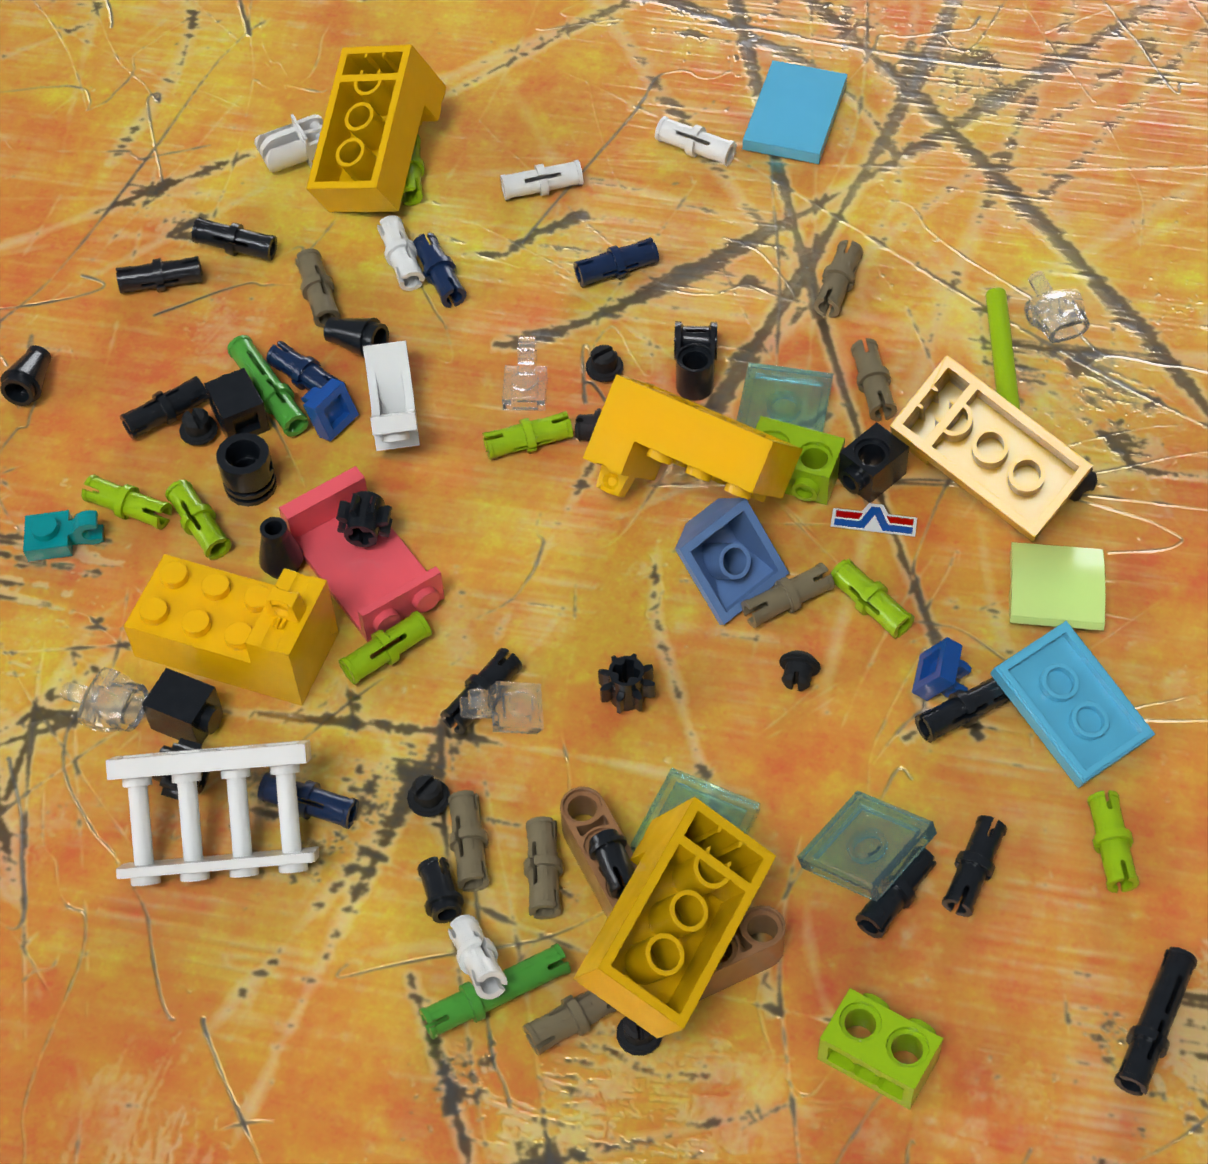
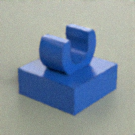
(329, 408)
(939, 669)

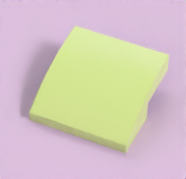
(1057, 586)

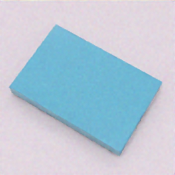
(795, 112)
(1072, 704)

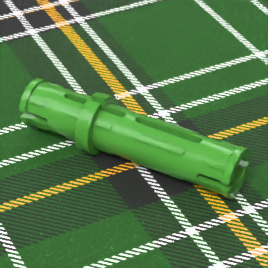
(276, 396)
(468, 1005)

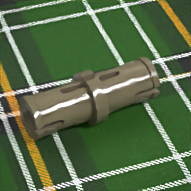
(838, 278)
(316, 286)
(873, 379)
(787, 595)
(468, 841)
(543, 868)
(569, 1018)

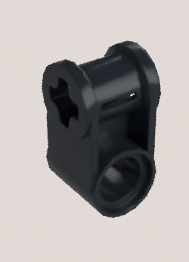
(695, 359)

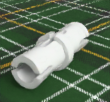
(675, 133)
(541, 179)
(400, 253)
(477, 957)

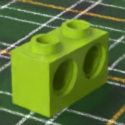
(818, 463)
(872, 1058)

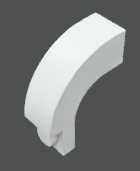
(391, 396)

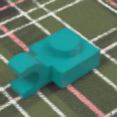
(55, 533)

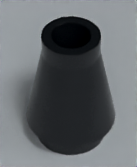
(355, 333)
(25, 378)
(278, 548)

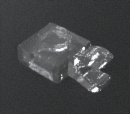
(526, 383)
(511, 705)

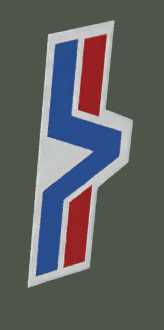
(874, 519)

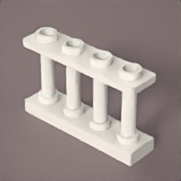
(186, 770)

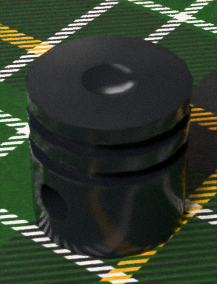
(246, 469)

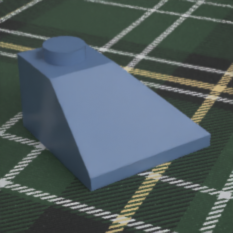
(729, 556)

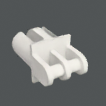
(290, 143)

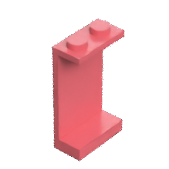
(371, 583)

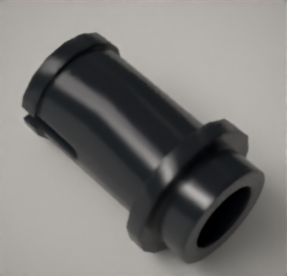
(610, 852)
(442, 899)

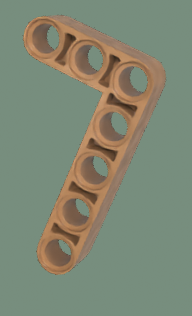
(744, 954)

